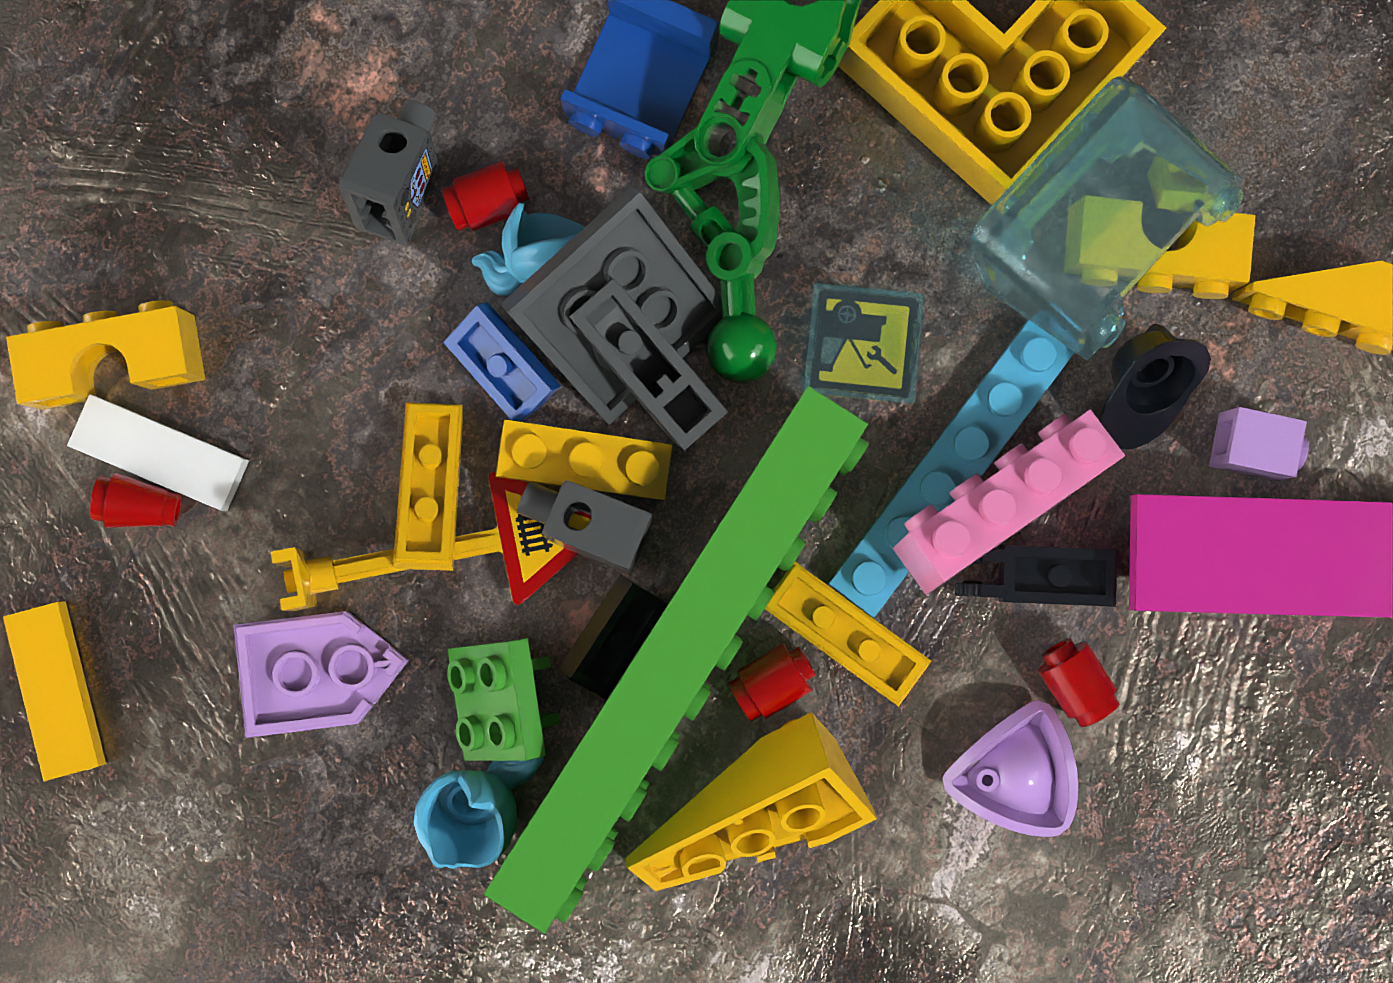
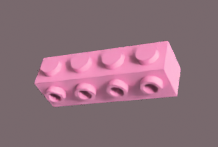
(1005, 503)

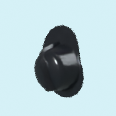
(1151, 384)

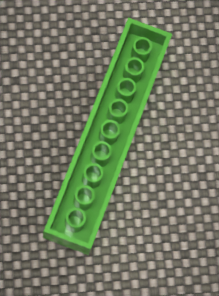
(670, 670)

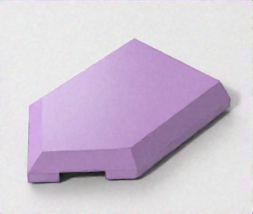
(311, 672)

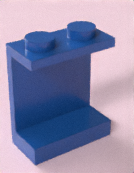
(642, 74)

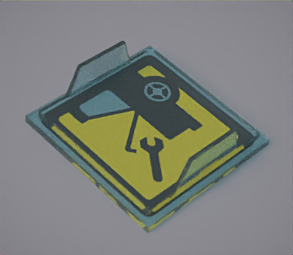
(864, 343)

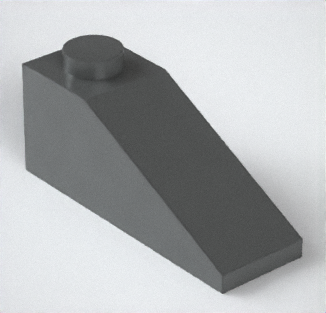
(648, 365)

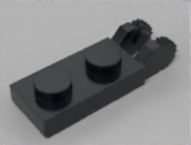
(1049, 576)

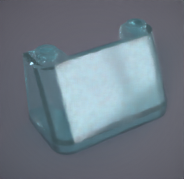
(1099, 215)

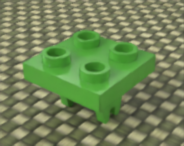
(498, 701)

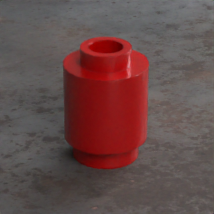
(484, 196)
(772, 682)
(1078, 682)

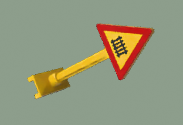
(526, 553)

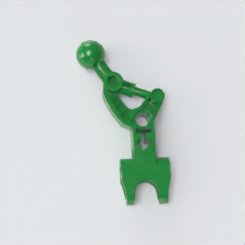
(775, 49)

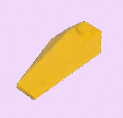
(773, 795)

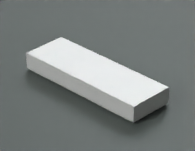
(158, 453)

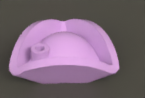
(1020, 774)

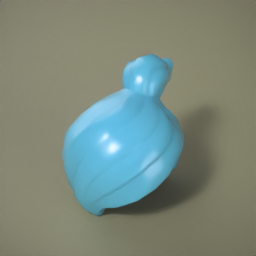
(526, 246)
(471, 814)

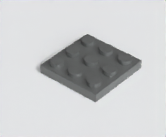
(648, 263)

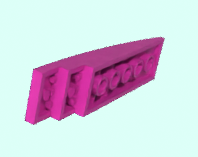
(1261, 556)

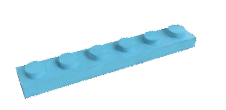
(959, 452)

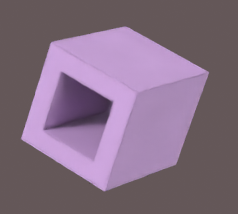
(1259, 444)

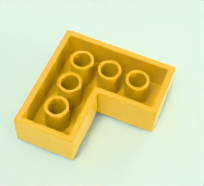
(992, 96)

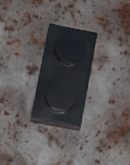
(612, 637)

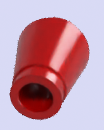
(133, 503)

